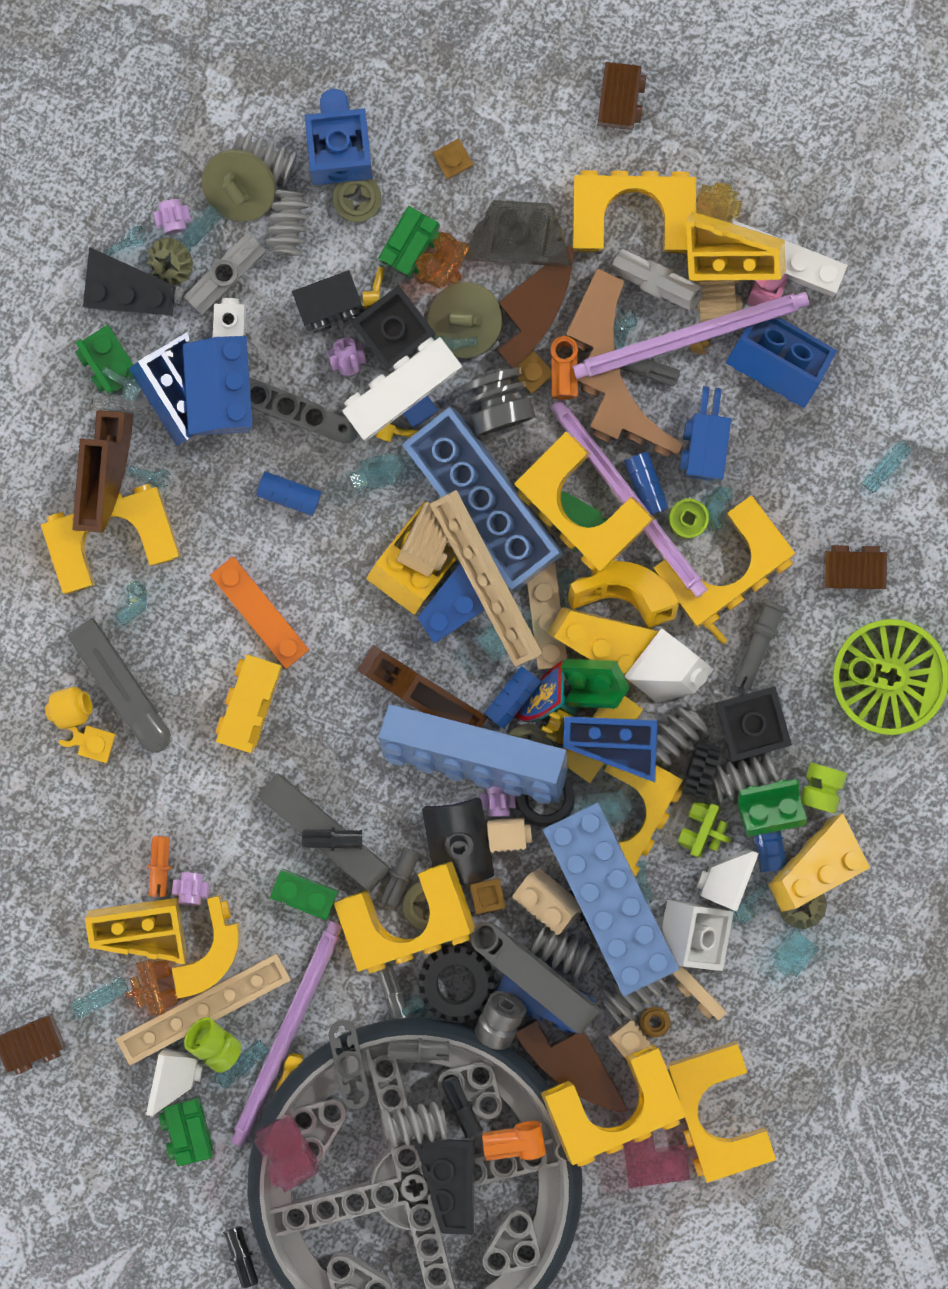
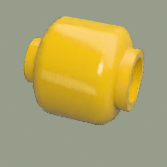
(69, 707)

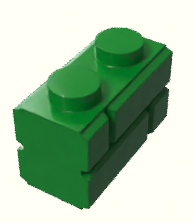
(408, 241)
(304, 894)
(186, 1131)

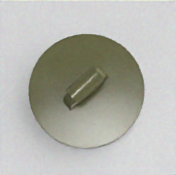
(238, 185)
(467, 312)

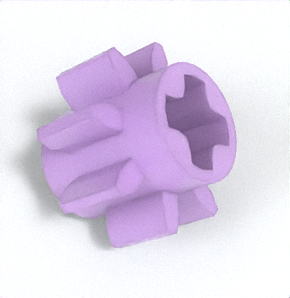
(172, 216)
(347, 356)
(497, 801)
(190, 889)

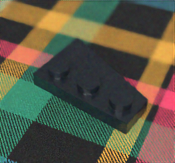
(124, 288)
(451, 1181)

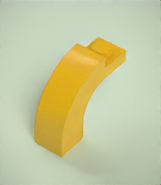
(630, 583)
(206, 972)

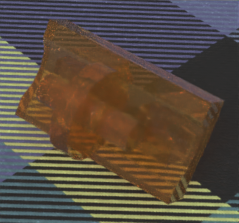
(443, 265)
(149, 974)

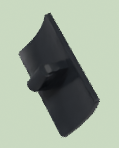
(460, 836)

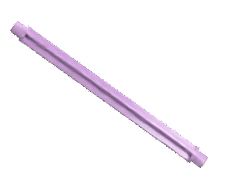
(690, 335)
(624, 492)
(286, 1033)

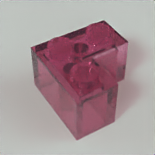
(289, 1152)
(654, 1165)

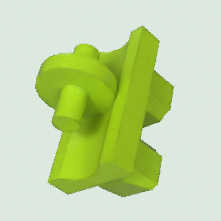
(697, 841)

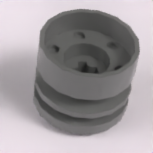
(498, 401)

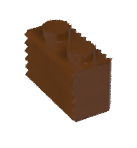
(620, 96)
(855, 569)
(30, 1043)

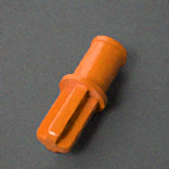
(159, 866)

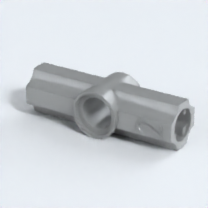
(240, 259)
(657, 279)

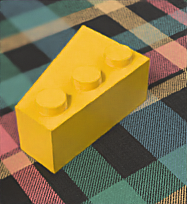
(731, 252)
(602, 637)
(248, 703)
(821, 865)
(139, 929)

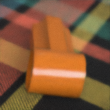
(563, 380)
(523, 1141)

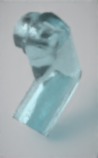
(715, 505)
(136, 602)

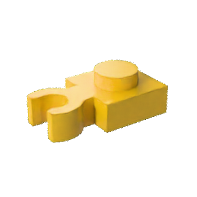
(555, 726)
(93, 743)

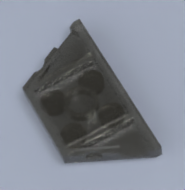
(519, 235)

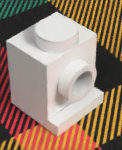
(229, 306)

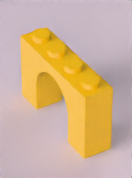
(595, 192)
(543, 488)
(143, 509)
(768, 554)
(656, 801)
(374, 945)
(656, 1108)
(716, 1155)

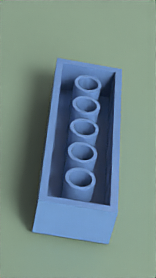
(511, 530)
(473, 754)
(611, 899)

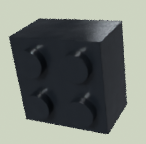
(328, 302)
(393, 328)
(753, 723)

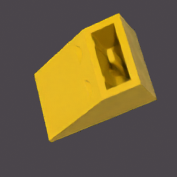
(402, 582)

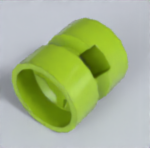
(688, 518)
(823, 787)
(212, 1044)

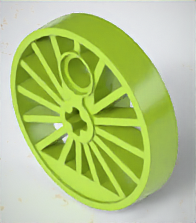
(934, 687)

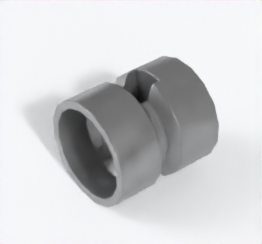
(500, 1020)

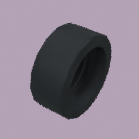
(547, 820)

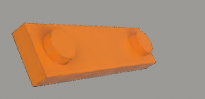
(259, 612)

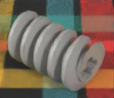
(276, 161)
(287, 223)
(678, 733)
(743, 776)
(564, 951)
(621, 1005)
(413, 1124)

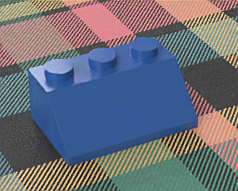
(782, 359)
(217, 386)

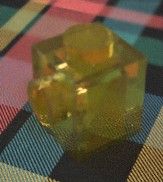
(718, 202)

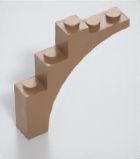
(618, 411)

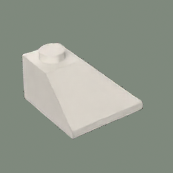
(668, 669)
(728, 879)
(697, 934)
(173, 1077)

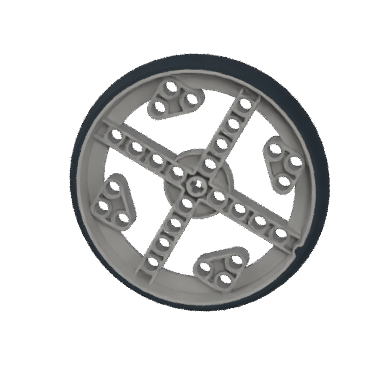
(510, 1079)

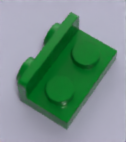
(104, 350)
(594, 683)
(771, 807)

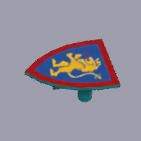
(546, 697)

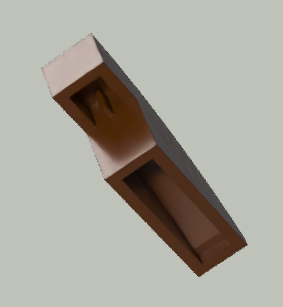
(534, 309)
(101, 470)
(417, 689)
(573, 1061)

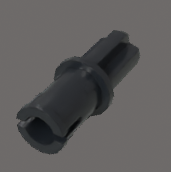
(332, 839)
(461, 1107)
(241, 1257)

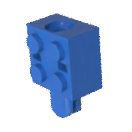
(337, 139)
(706, 441)

